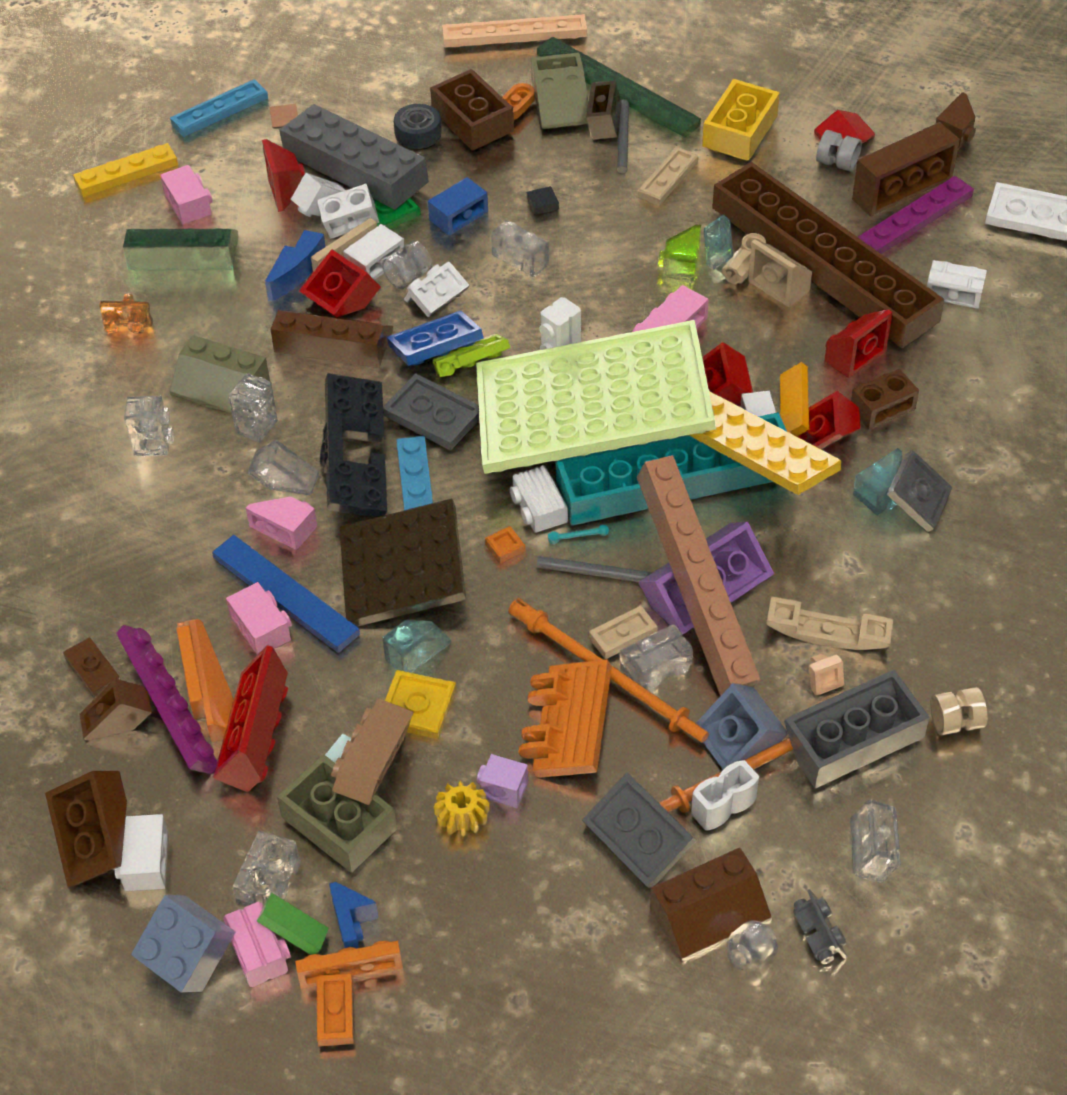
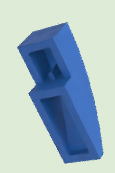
(293, 265)

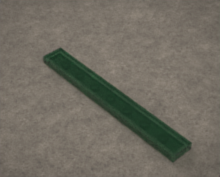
(639, 97)

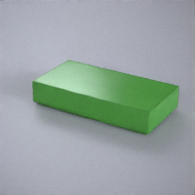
(292, 924)

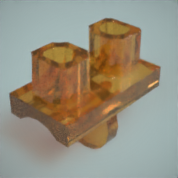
(126, 313)

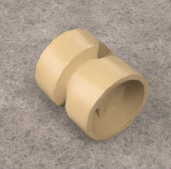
(963, 710)

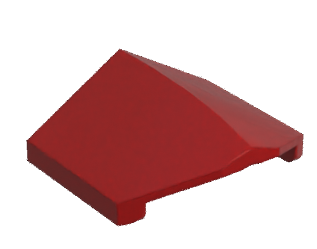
(847, 125)

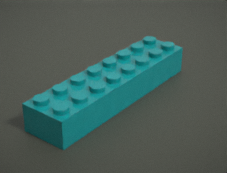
(607, 481)

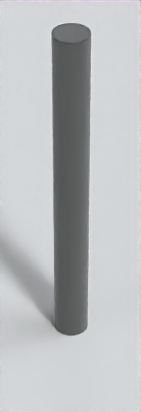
(623, 137)
(591, 569)

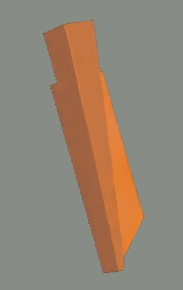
(204, 678)

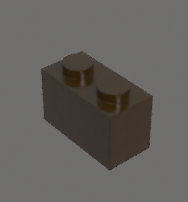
(603, 110)

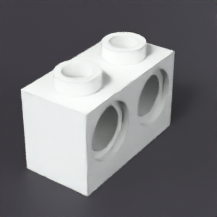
(347, 210)

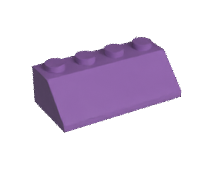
(738, 561)

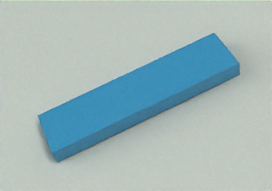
(219, 108)

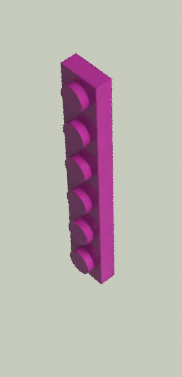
(917, 215)
(167, 699)

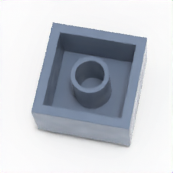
(183, 943)

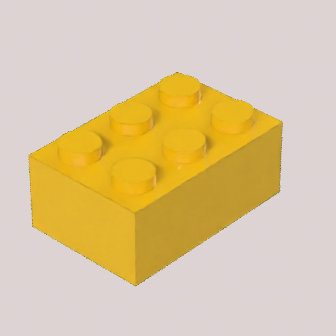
(740, 119)

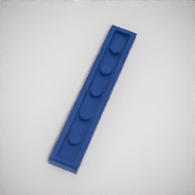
(288, 593)

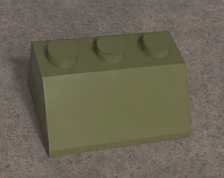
(211, 370)

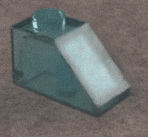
(874, 482)
(413, 644)

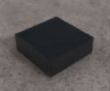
(542, 200)

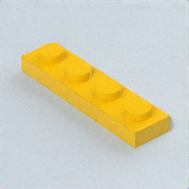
(125, 169)

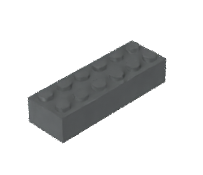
(355, 155)

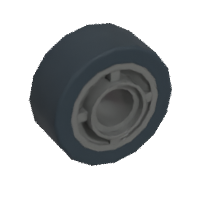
(417, 126)

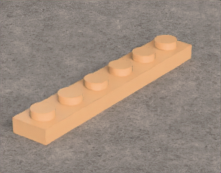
(514, 30)

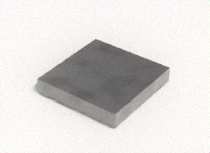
(919, 491)

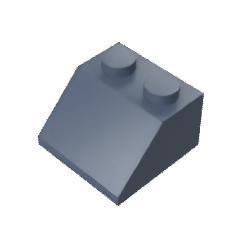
(740, 725)

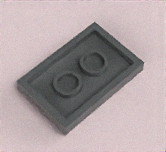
(432, 411)
(639, 830)

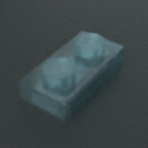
(718, 242)

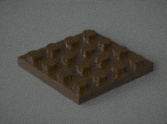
(402, 563)

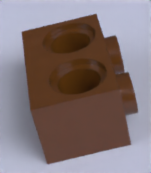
(885, 398)

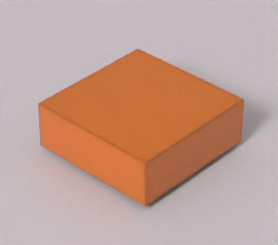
(505, 544)

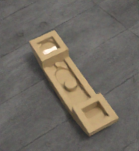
(827, 629)

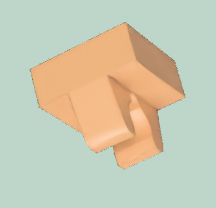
(825, 673)

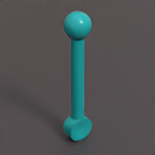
(554, 537)

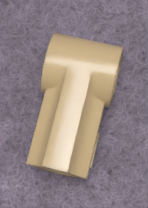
(737, 267)

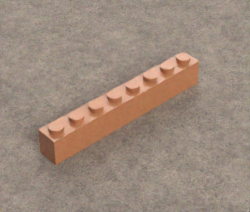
(697, 574)

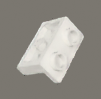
(437, 288)

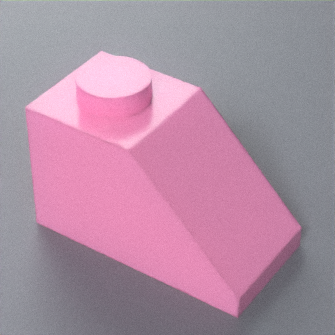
(283, 520)

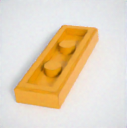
(794, 399)

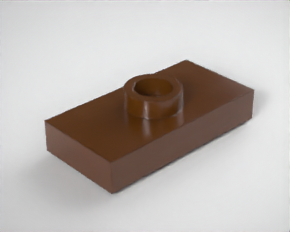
(90, 666)

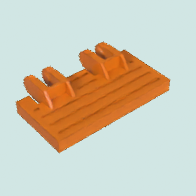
(570, 720)

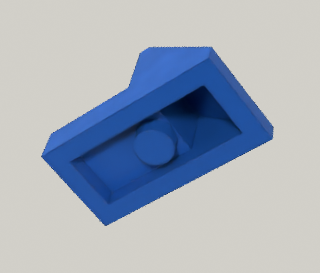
(351, 911)

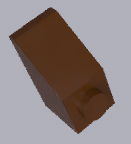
(959, 119)
(115, 710)

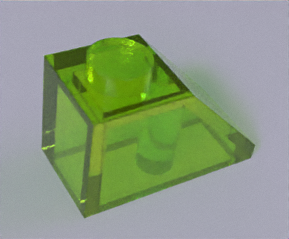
(681, 254)

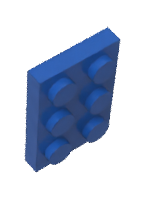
(435, 338)

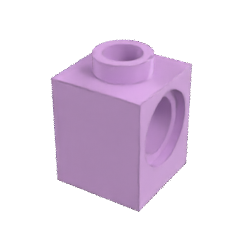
(503, 780)

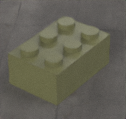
(332, 821)

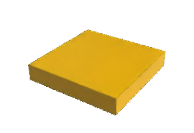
(426, 697)

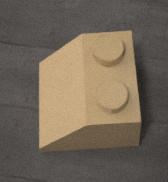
(778, 274)

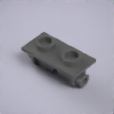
(827, 939)

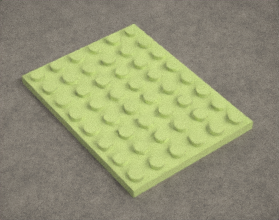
(592, 397)

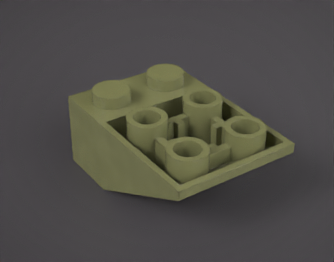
(560, 90)

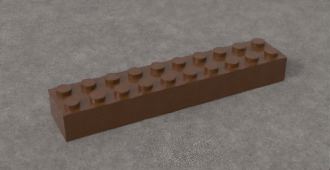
(838, 259)

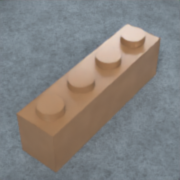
(371, 751)

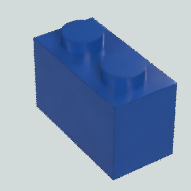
(458, 206)

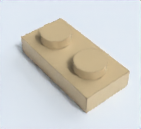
(622, 632)

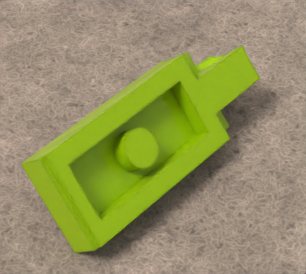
(467, 356)

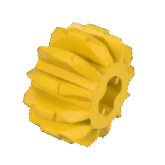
(461, 808)

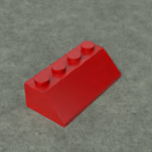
(252, 722)

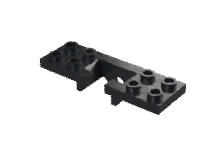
(356, 413)

